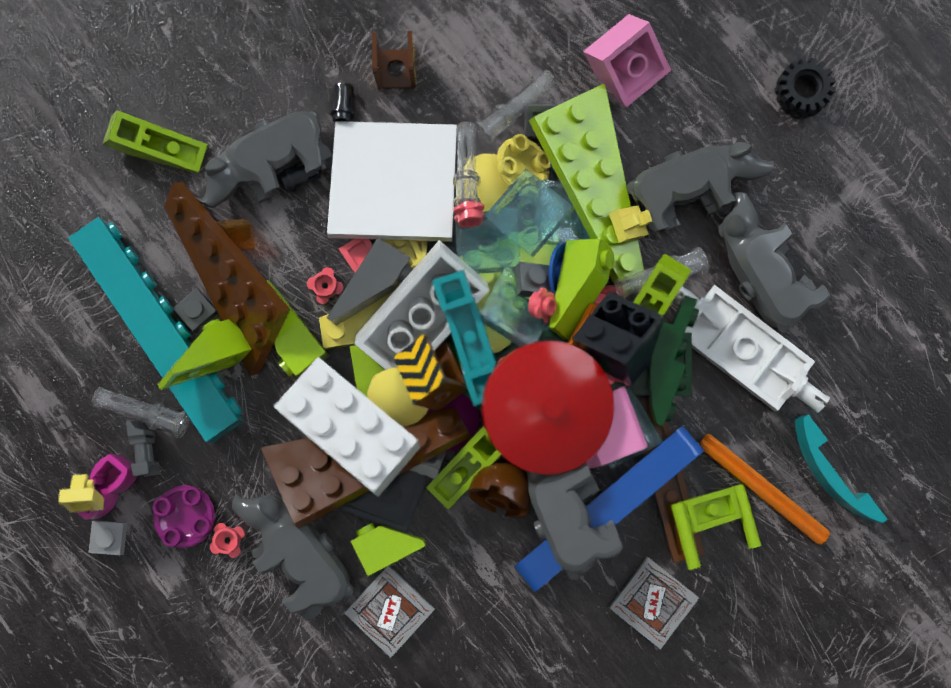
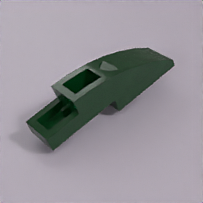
(664, 373)

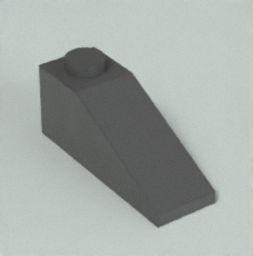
(374, 279)

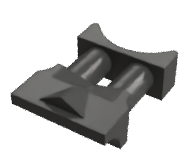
(142, 441)

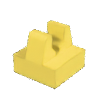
(630, 223)
(81, 495)

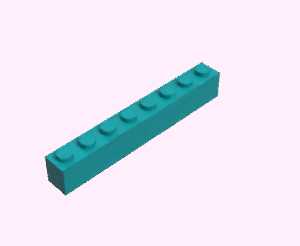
(153, 325)

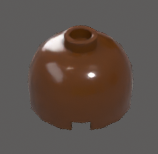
(501, 487)

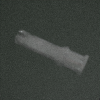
(505, 114)
(466, 178)
(695, 260)
(153, 415)

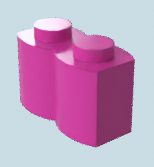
(110, 477)

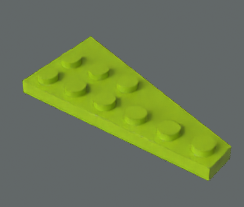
(587, 160)

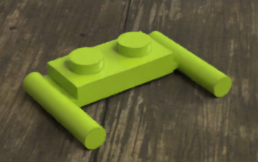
(710, 511)

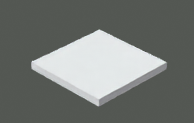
(392, 181)

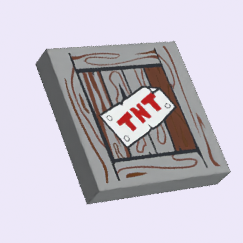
(653, 602)
(389, 611)

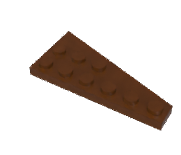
(228, 276)
(317, 484)

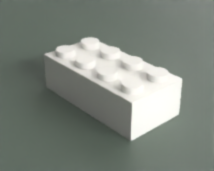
(415, 308)
(348, 426)

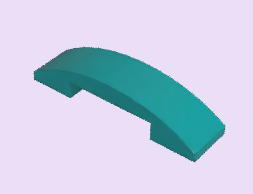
(467, 331)
(810, 440)

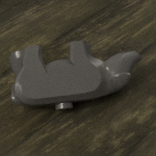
(264, 154)
(694, 176)
(764, 270)
(567, 522)
(299, 552)

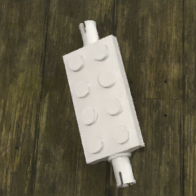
(751, 351)

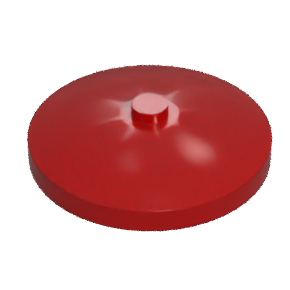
(547, 407)

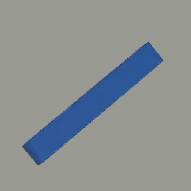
(619, 499)

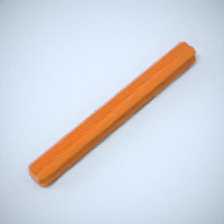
(764, 489)

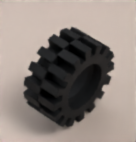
(816, 75)

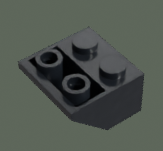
(620, 337)

